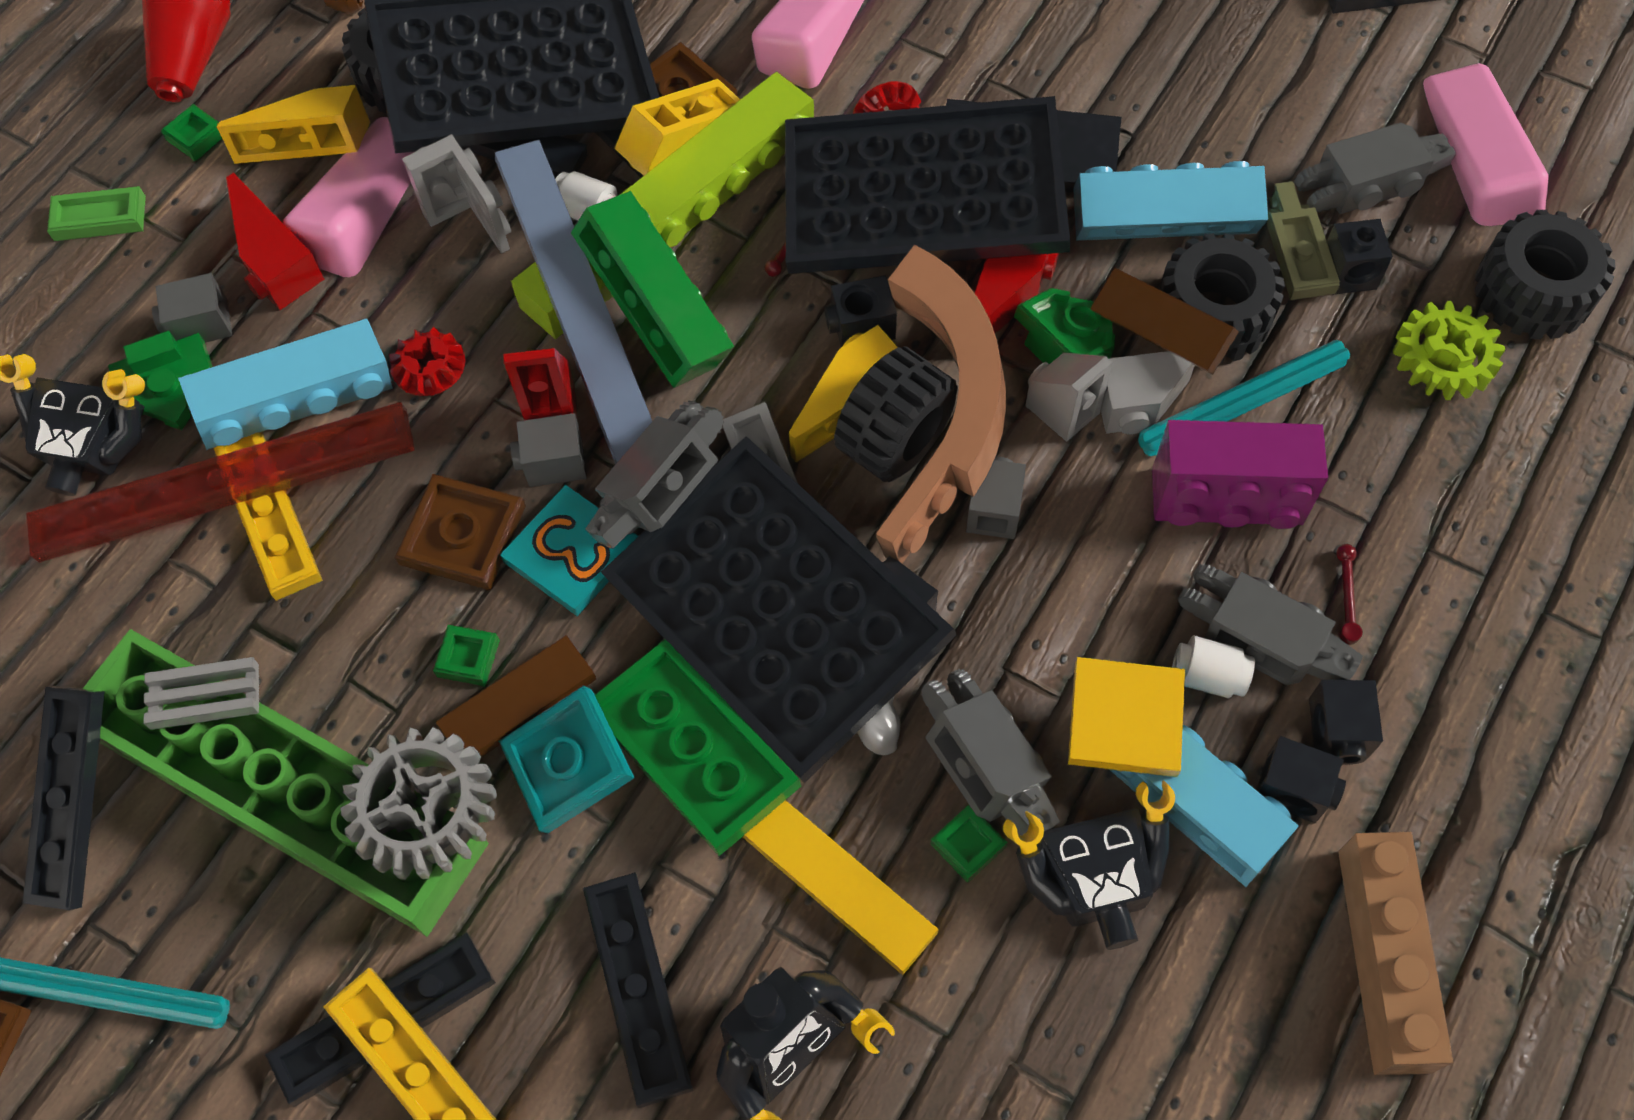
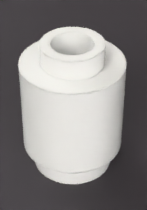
(582, 191)
(1214, 667)

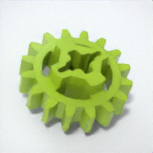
(1448, 350)

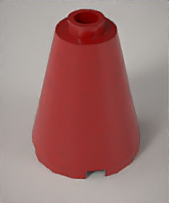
(180, 43)

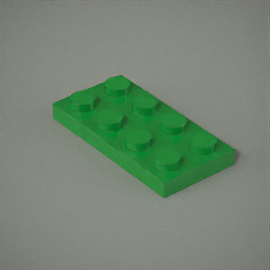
(695, 747)

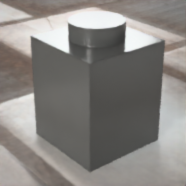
(192, 308)
(549, 450)
(998, 500)

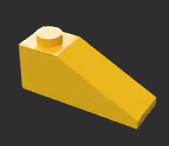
(668, 122)
(298, 127)
(821, 412)

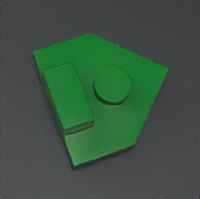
(1064, 325)
(160, 364)

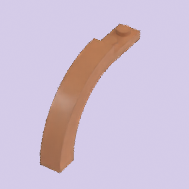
(951, 309)

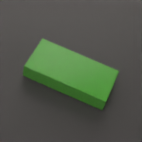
(96, 213)

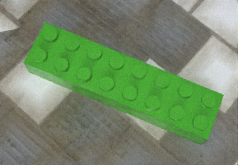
(267, 781)

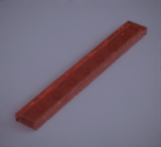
(219, 482)

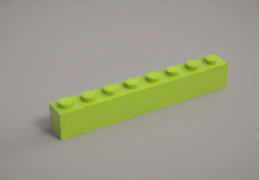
(696, 178)

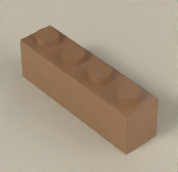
(1394, 955)

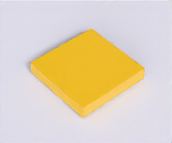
(1127, 717)

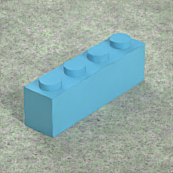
(1170, 201)
(286, 383)
(1220, 809)

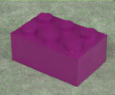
(1238, 473)

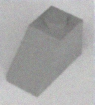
(1142, 390)
(1069, 391)

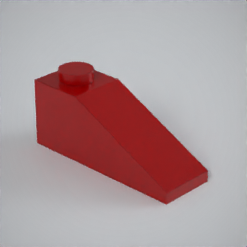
(271, 253)
(1011, 281)
(541, 383)

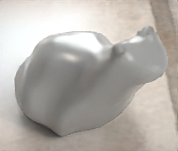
(882, 731)

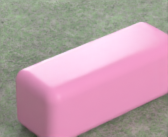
(802, 38)
(1493, 154)
(352, 203)

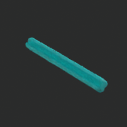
(1254, 391)
(113, 993)

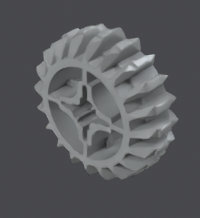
(374, 817)

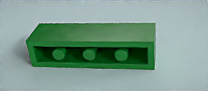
(652, 288)

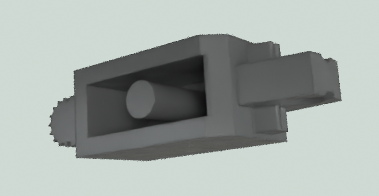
(1374, 168)
(656, 473)
(1273, 628)
(987, 753)

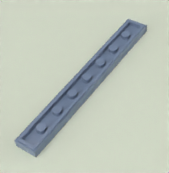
(575, 296)

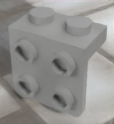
(450, 183)

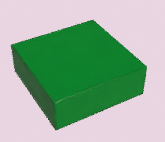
(192, 132)
(466, 655)
(968, 843)

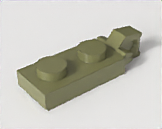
(1300, 245)

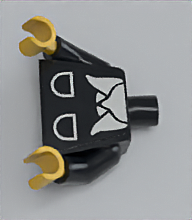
(73, 423)
(1098, 865)
(782, 1031)

